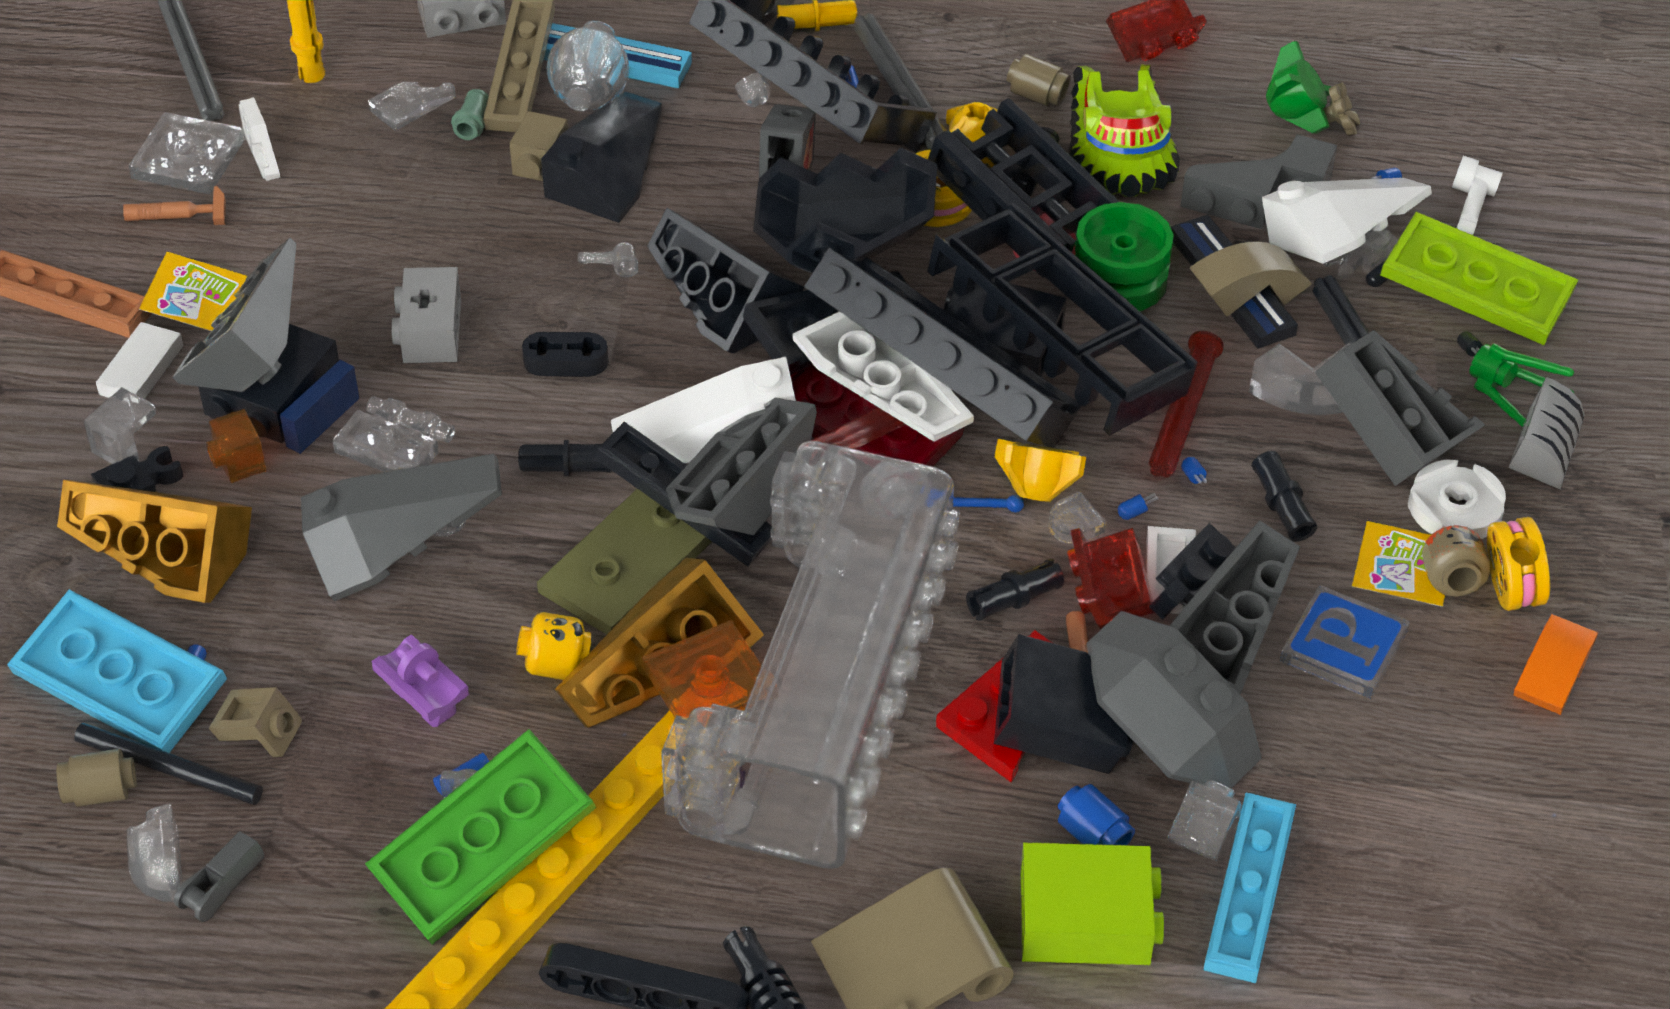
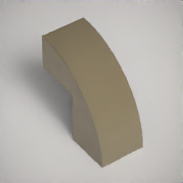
(1246, 269)

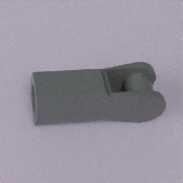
(223, 873)

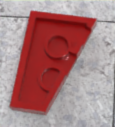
(972, 722)

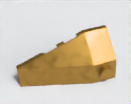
(168, 539)
(674, 609)

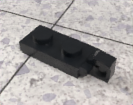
(1191, 569)

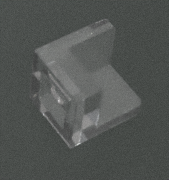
(114, 423)

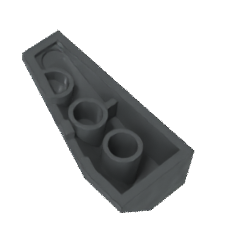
(248, 332)
(378, 518)

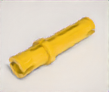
(306, 40)

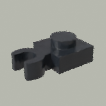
(141, 475)

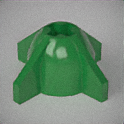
(1297, 91)

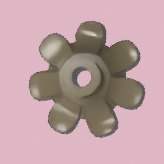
(1340, 109)

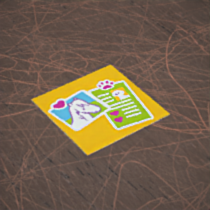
(191, 291)
(1393, 564)

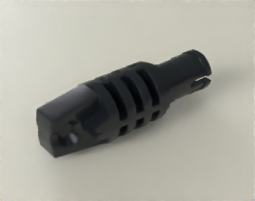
(761, 978)

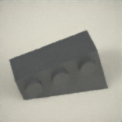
(1393, 407)

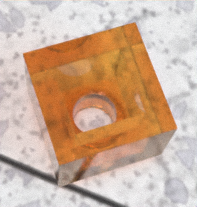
(235, 446)

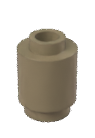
(1038, 80)
(96, 778)

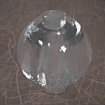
(588, 66)

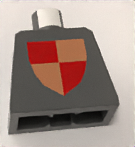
(787, 135)

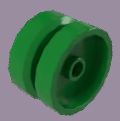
(1128, 250)

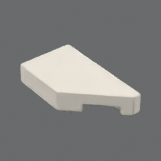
(258, 139)

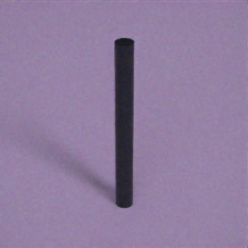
(170, 764)

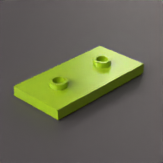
(1479, 278)

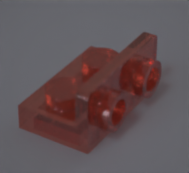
(1110, 575)

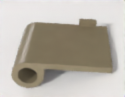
(915, 949)

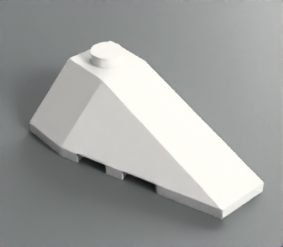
(1332, 216)

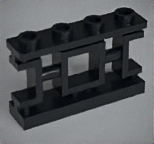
(1039, 155)

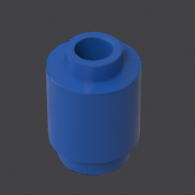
(1094, 817)

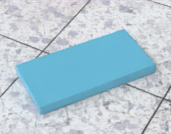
(117, 672)

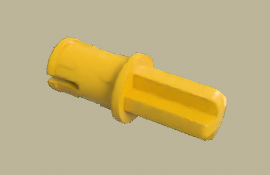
(820, 14)

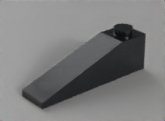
(603, 157)
(715, 279)

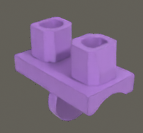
(422, 680)

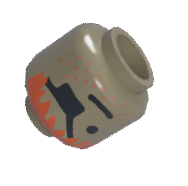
(1456, 561)

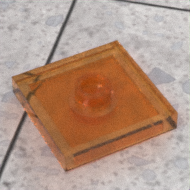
(704, 670)

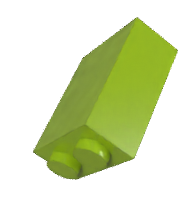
(1089, 904)

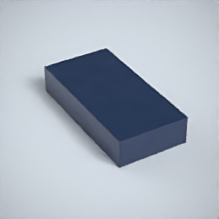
(319, 406)

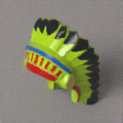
(1122, 134)

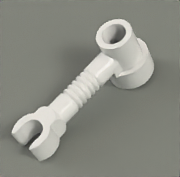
(1478, 183)

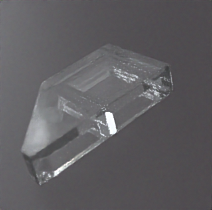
(409, 102)

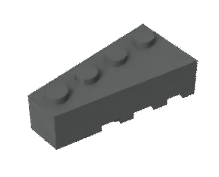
(1237, 603)

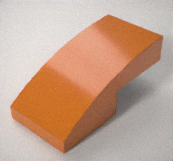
(1555, 664)

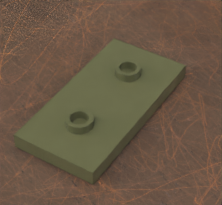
(620, 561)

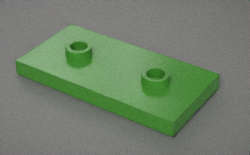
(480, 836)

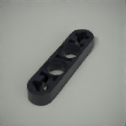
(634, 981)

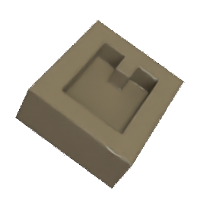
(259, 716)

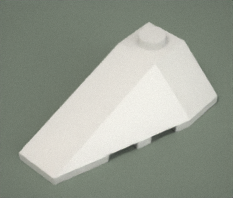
(882, 376)
(694, 415)

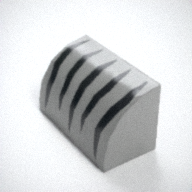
(1549, 434)

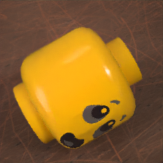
(553, 645)

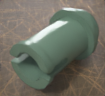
(468, 121)

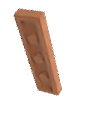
(70, 295)

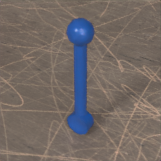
(1013, 503)

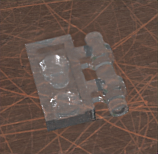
(384, 444)

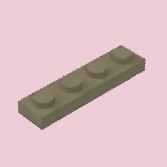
(519, 64)

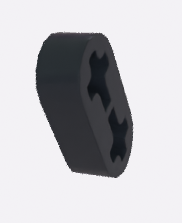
(565, 354)

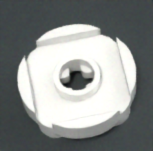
(1443, 479)

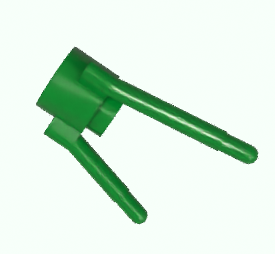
(1498, 367)

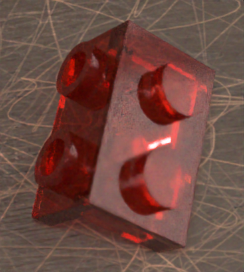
(1153, 27)

